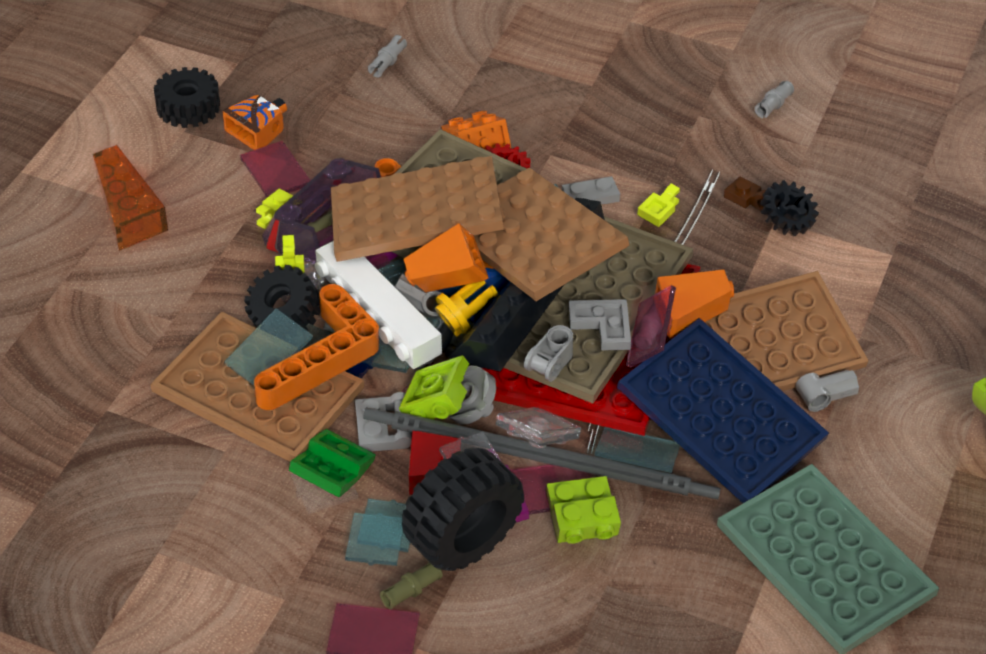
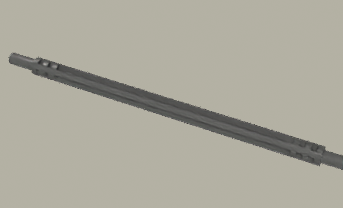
(550, 455)

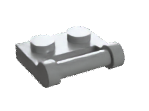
(374, 435)

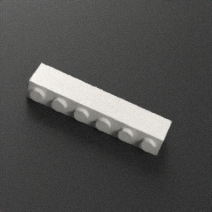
(398, 320)

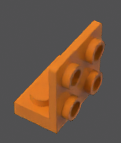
(480, 129)

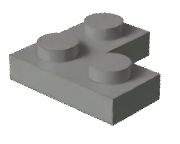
(597, 189)
(607, 316)

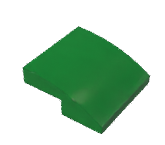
(332, 462)

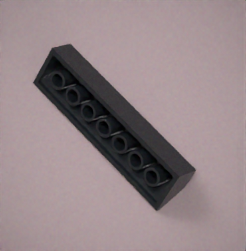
(507, 320)

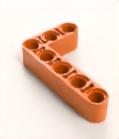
(353, 342)

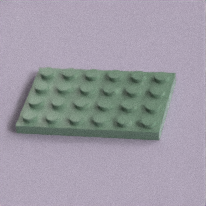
(827, 558)

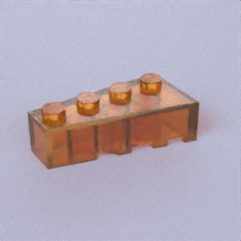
(129, 201)

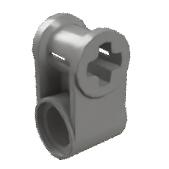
(551, 352)

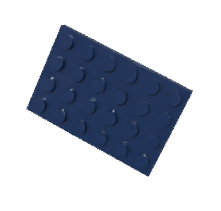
(723, 411)

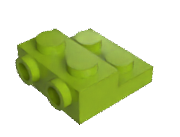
(436, 390)
(583, 510)

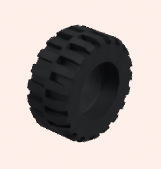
(462, 509)

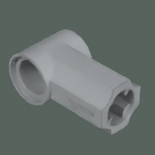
(417, 296)
(820, 391)

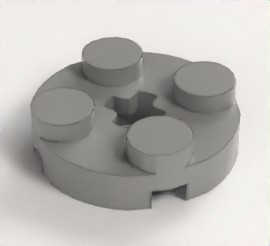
(480, 401)

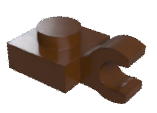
(744, 193)

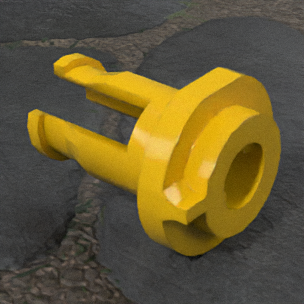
(456, 312)

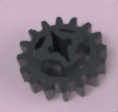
(789, 208)

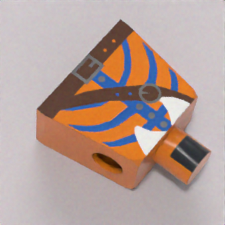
(255, 120)

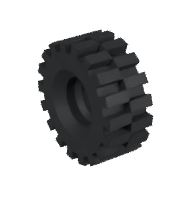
(187, 97)
(301, 305)

